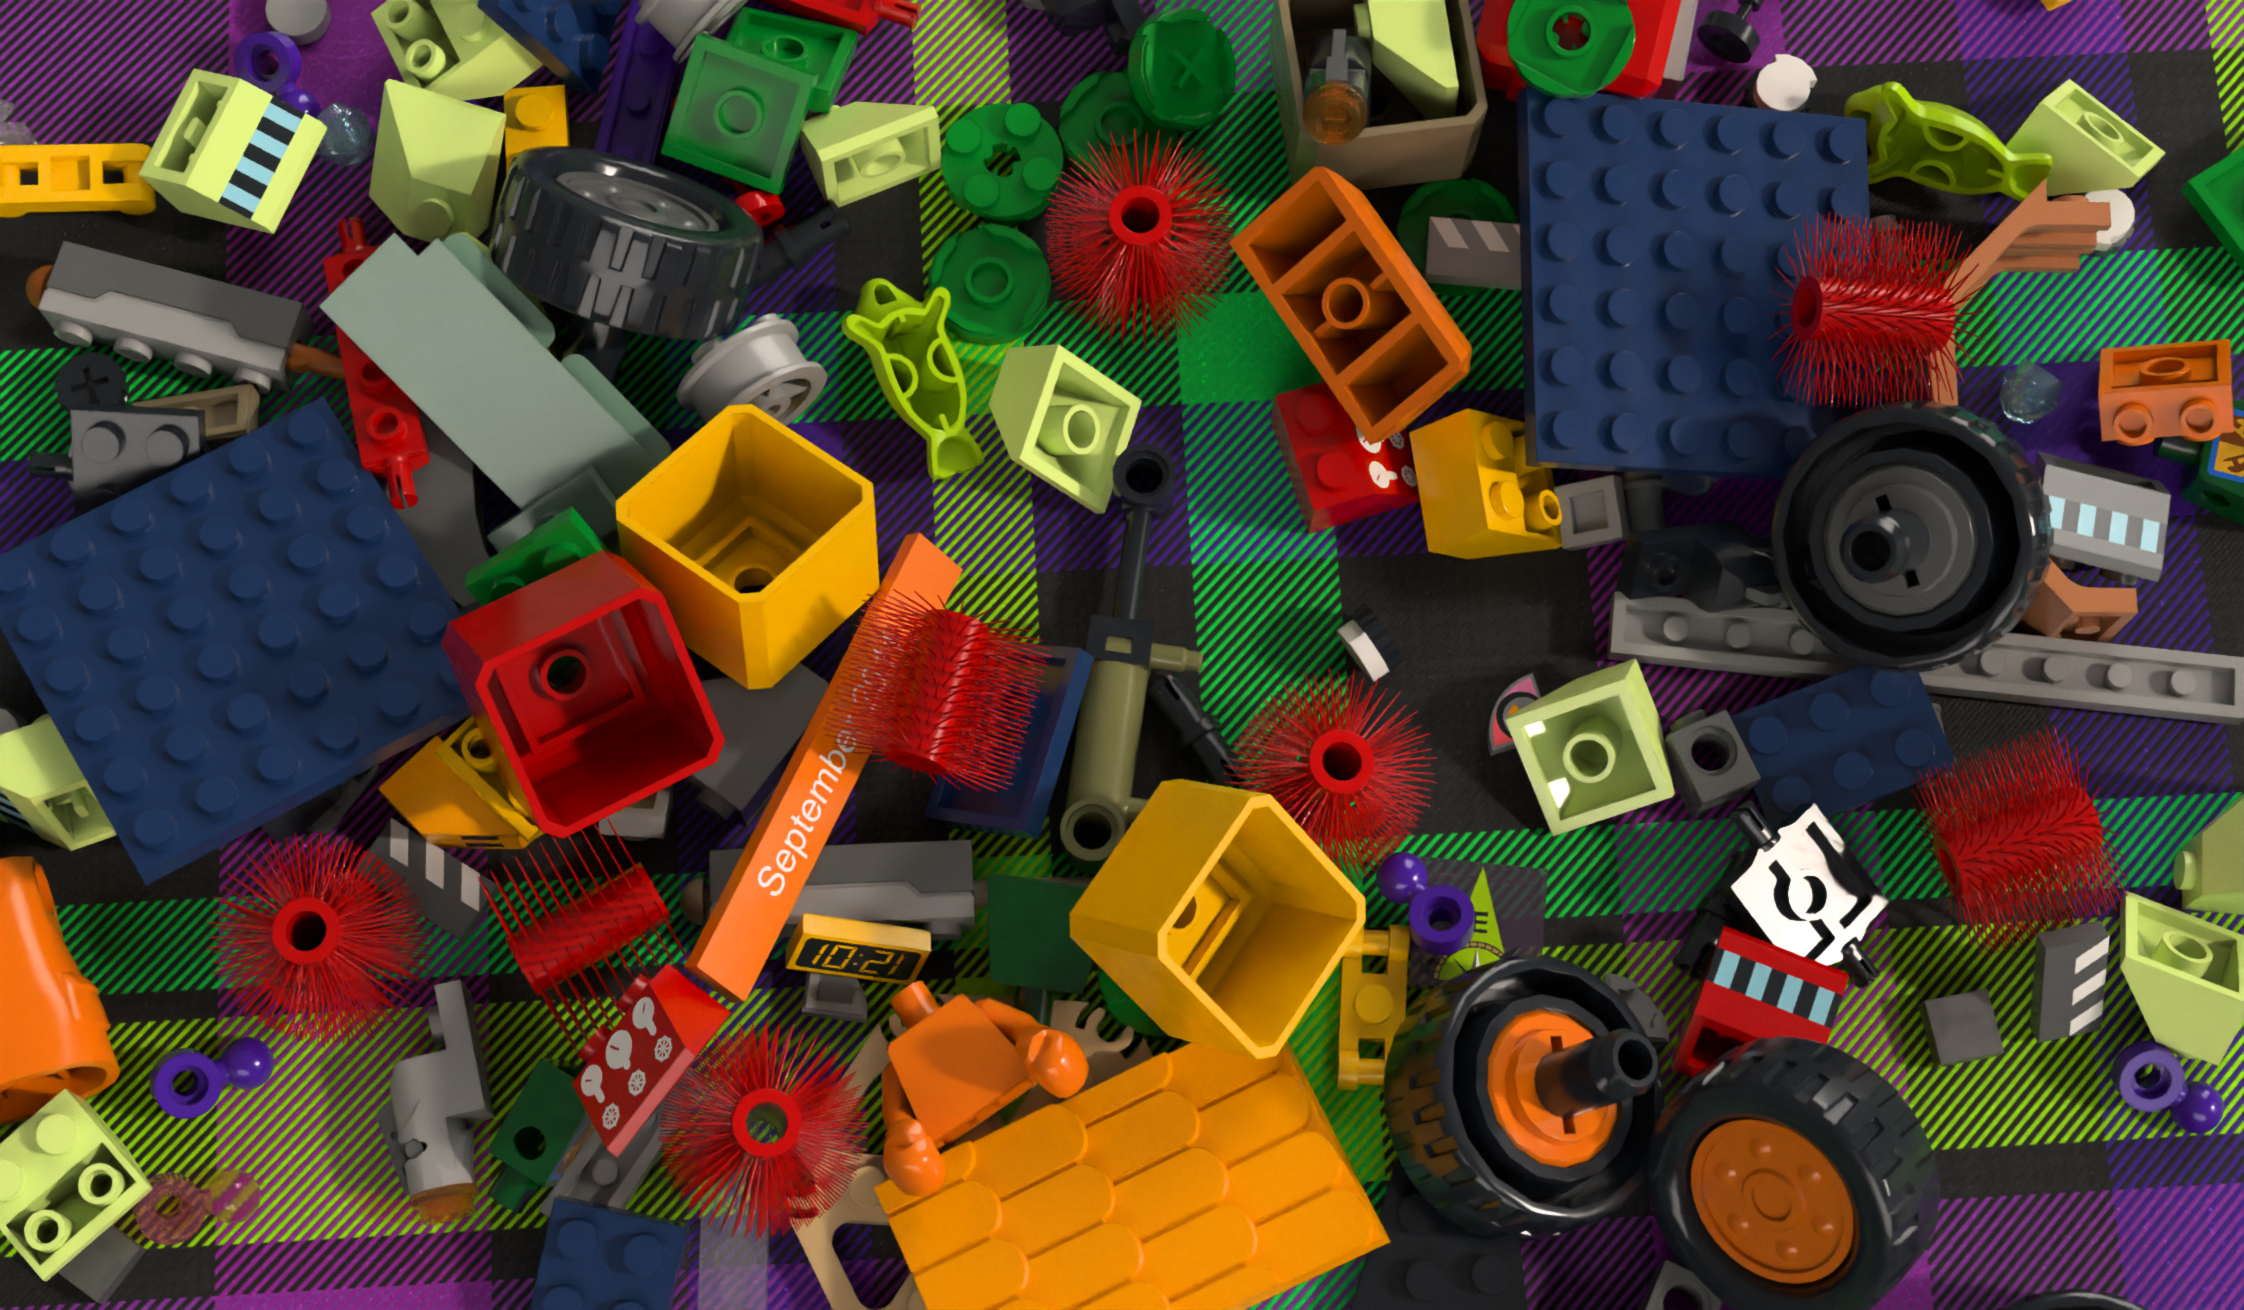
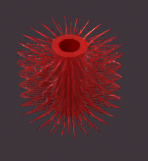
(1139, 240)
(1873, 313)
(937, 691)
(1333, 772)
(2018, 840)
(583, 930)
(322, 941)
(788, 1114)

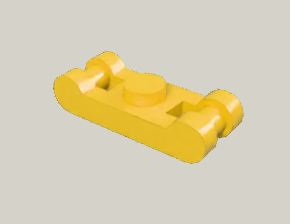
(74, 179)
(1370, 1004)

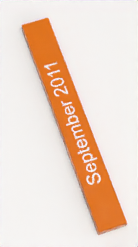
(809, 794)

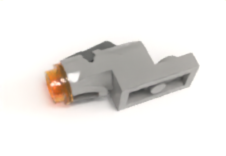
(430, 1107)

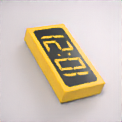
(858, 949)

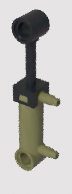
(1118, 679)

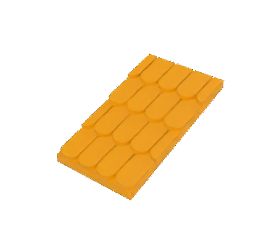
(1148, 1192)

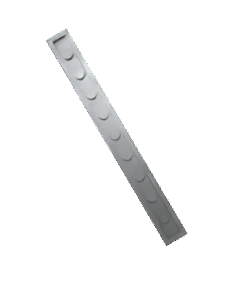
(2011, 670)

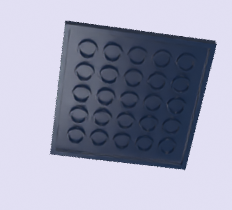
(1654, 276)
(233, 638)

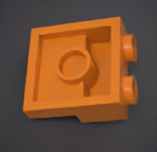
(2166, 392)

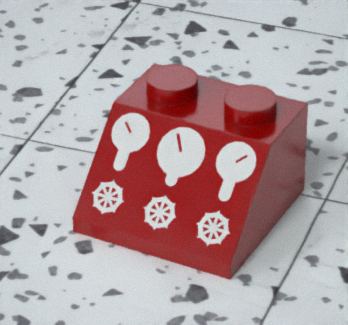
(1334, 466)
(645, 1053)

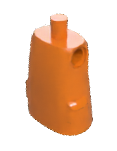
(48, 1010)

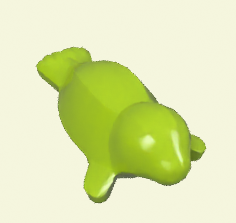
(1940, 146)
(917, 370)

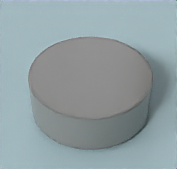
(299, 19)

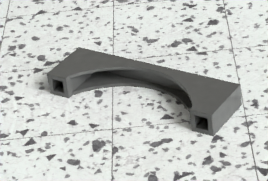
(757, 724)

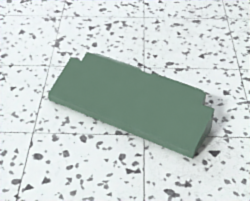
(481, 371)

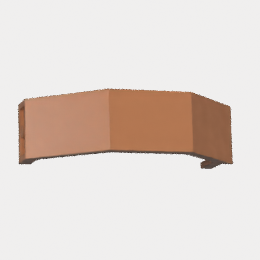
(2048, 240)

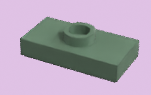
(583, 492)

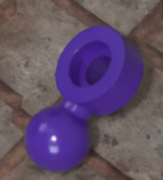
(253, 67)
(1404, 880)
(243, 1064)
(2192, 1104)

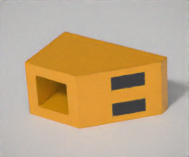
(445, 807)

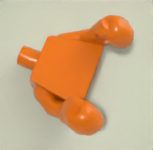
(959, 1070)

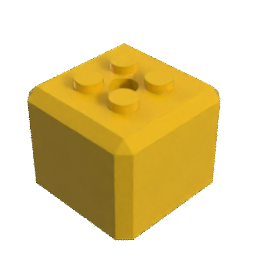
(753, 510)
(1218, 917)

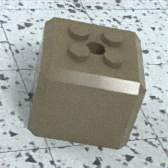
(1400, 142)

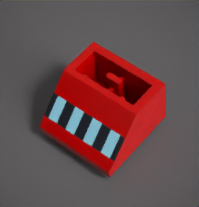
(1755, 994)

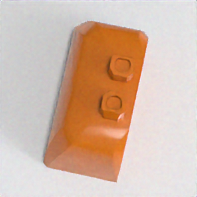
(1354, 303)

